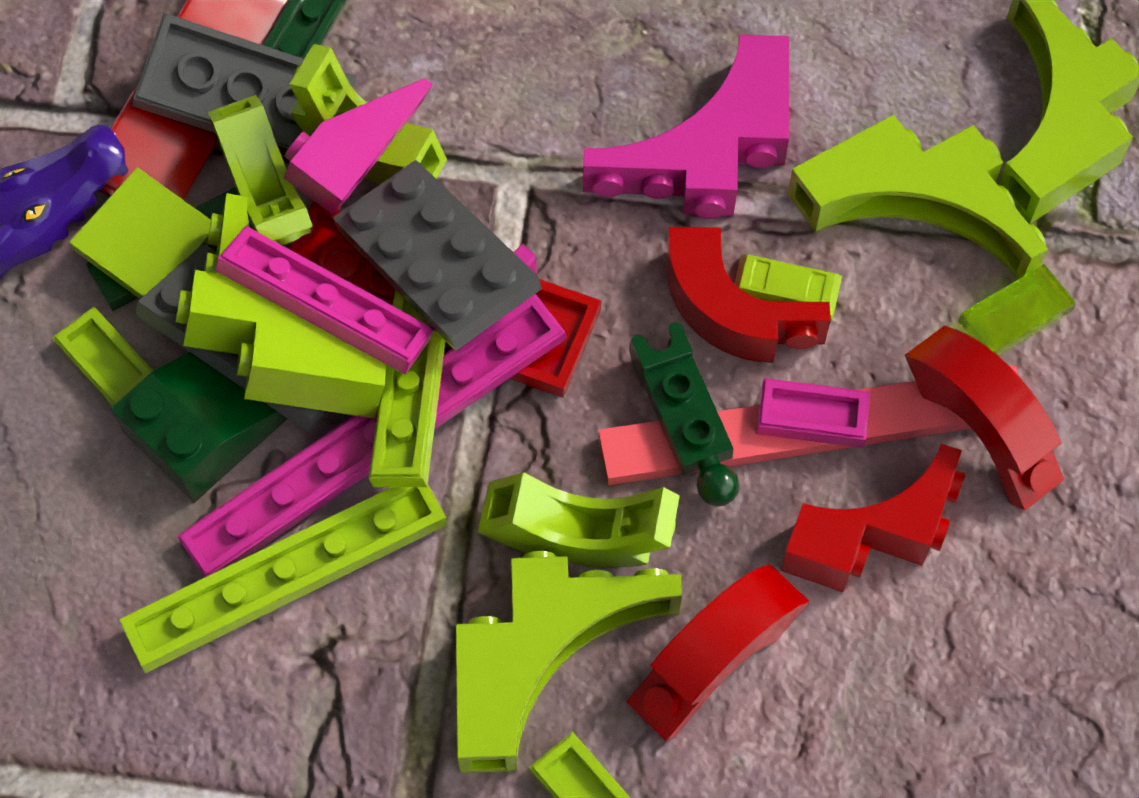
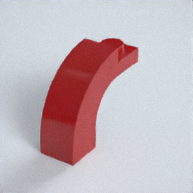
(727, 314)
(996, 405)
(713, 645)

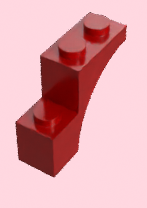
(836, 542)

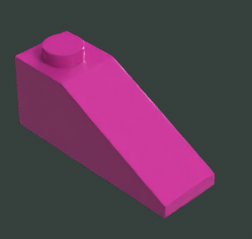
(348, 145)

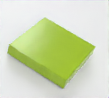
(141, 233)

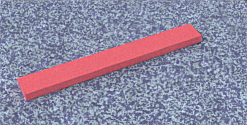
(894, 414)

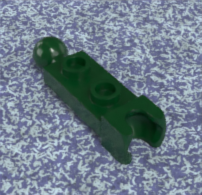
(687, 414)

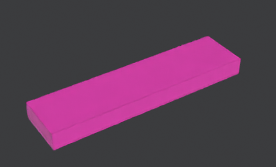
(324, 299)

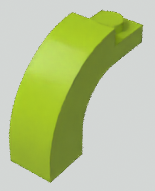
(326, 93)
(260, 170)
(588, 530)

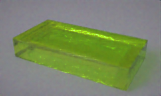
(1018, 310)

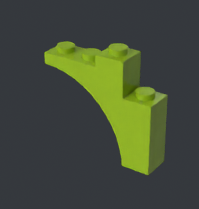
(1079, 92)
(946, 186)
(277, 350)
(553, 617)

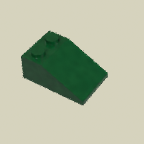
(193, 422)

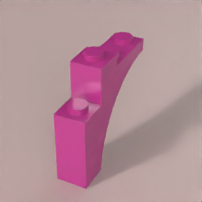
(701, 156)

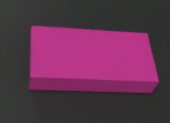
(813, 412)

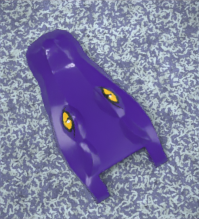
(53, 191)

